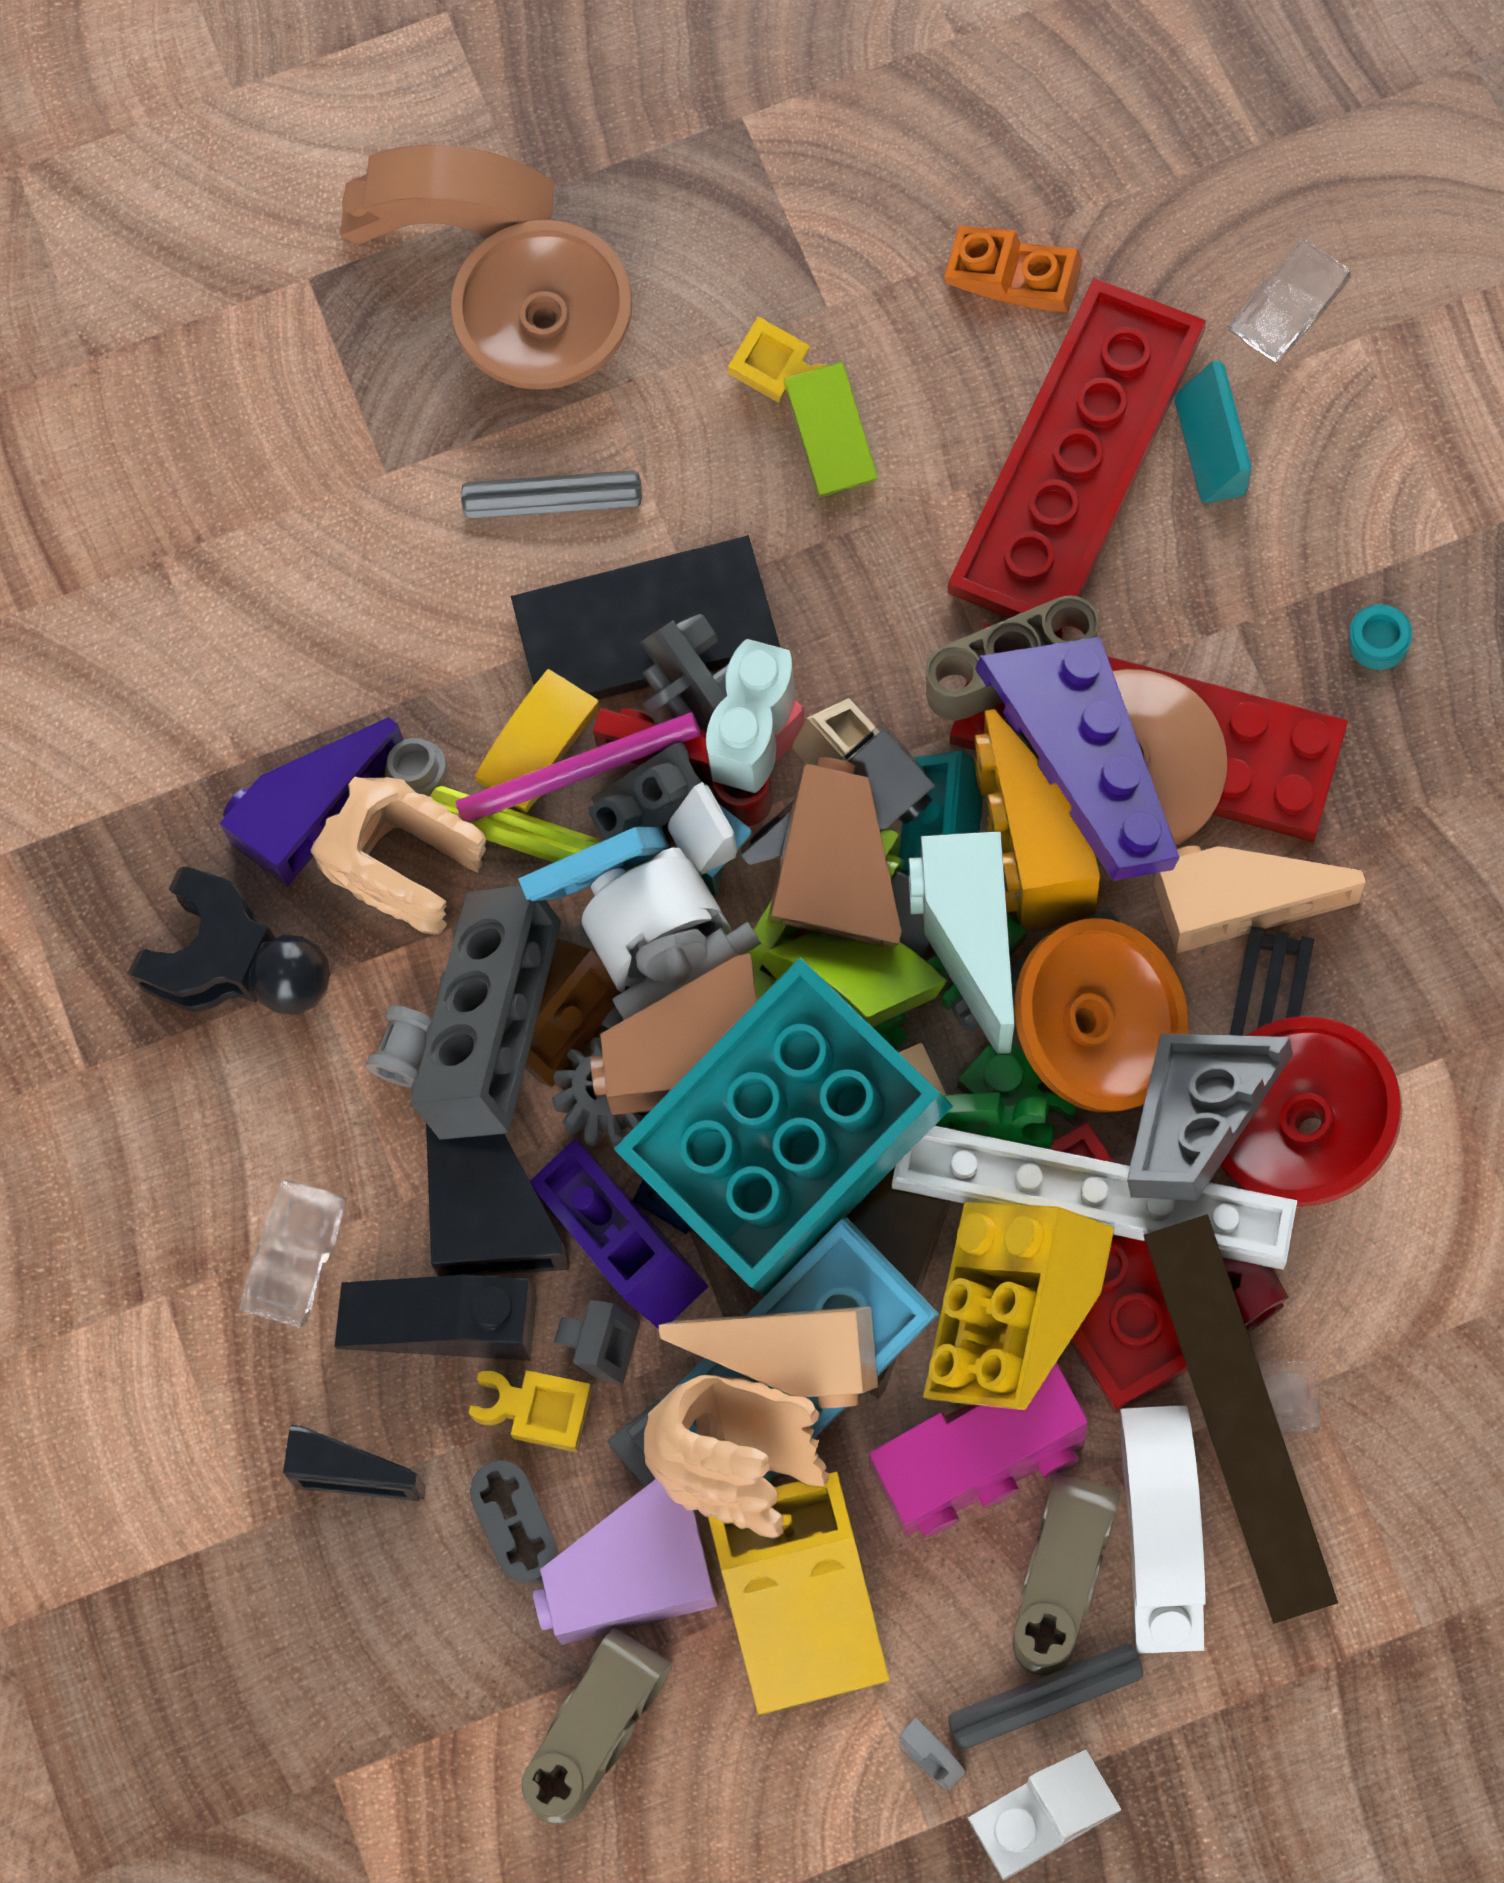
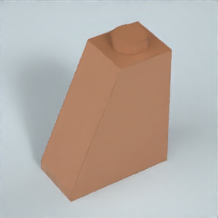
(834, 860)
(667, 1039)

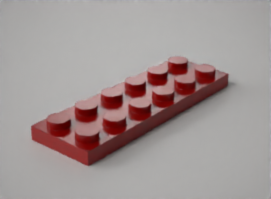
(1077, 452)
(1275, 751)

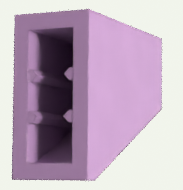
(627, 1571)

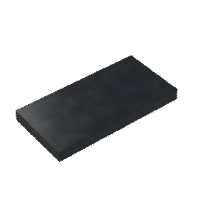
(595, 623)

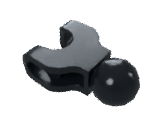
(231, 955)

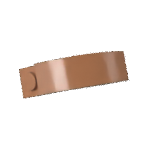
(443, 187)

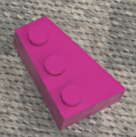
(977, 1456)

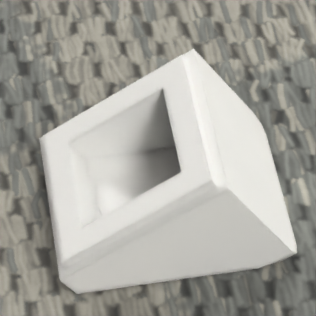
(703, 830)

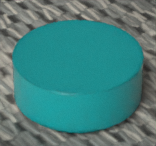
(1379, 636)

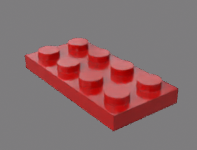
(1128, 1331)

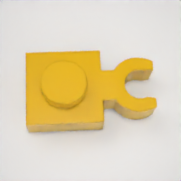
(768, 358)
(544, 1411)

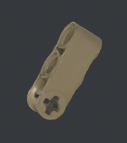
(1063, 1570)
(594, 1724)

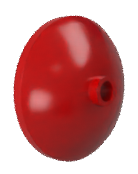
(1332, 1078)

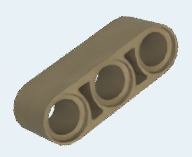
(1019, 632)

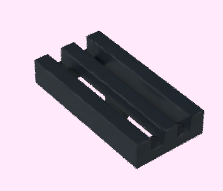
(1279, 945)

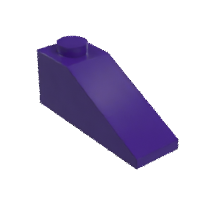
(289, 805)
(618, 1235)

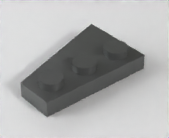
(1198, 1107)

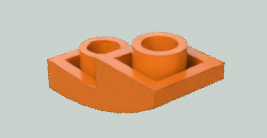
(1012, 272)

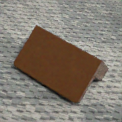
(571, 1009)

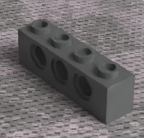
(485, 1014)

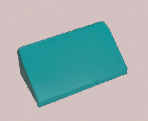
(1214, 435)
(954, 803)

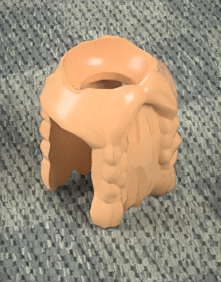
(368, 815)
(737, 1440)

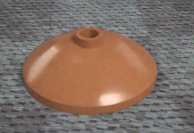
(533, 275)
(1179, 747)

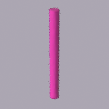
(578, 768)

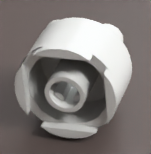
(644, 906)

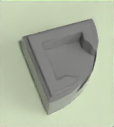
(931, 1755)

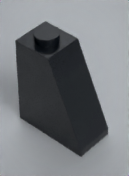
(486, 1211)

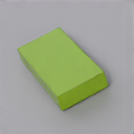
(830, 429)

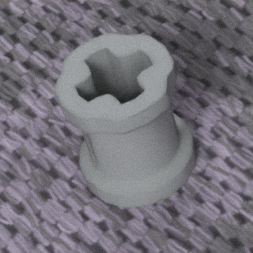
(401, 1046)

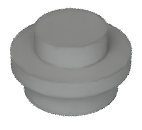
(418, 764)

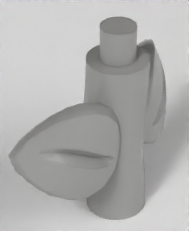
(680, 960)

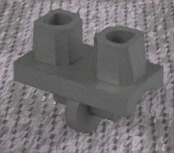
(679, 673)
(646, 794)

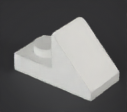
(1044, 1814)

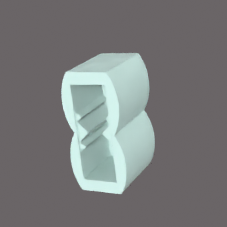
(755, 710)

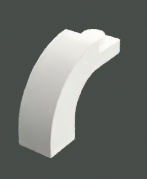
(1164, 1529)

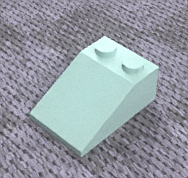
(965, 920)

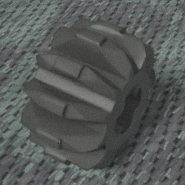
(582, 1105)

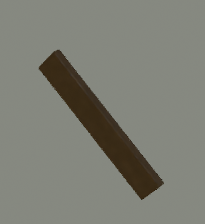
(1240, 1419)

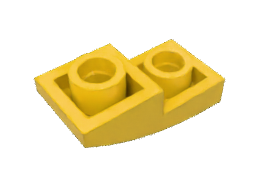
(538, 732)

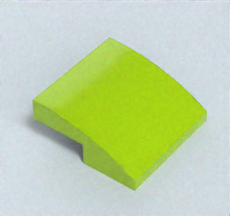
(867, 976)

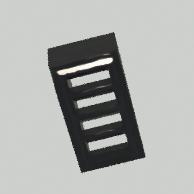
(336, 1467)

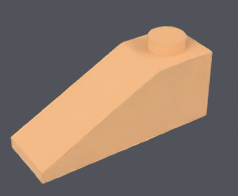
(1228, 890)
(795, 1352)

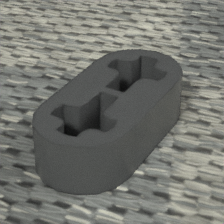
(500, 1529)

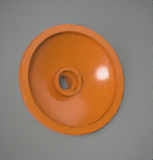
(1123, 996)

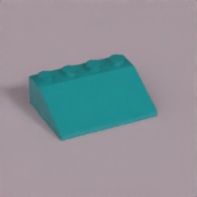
(782, 1127)

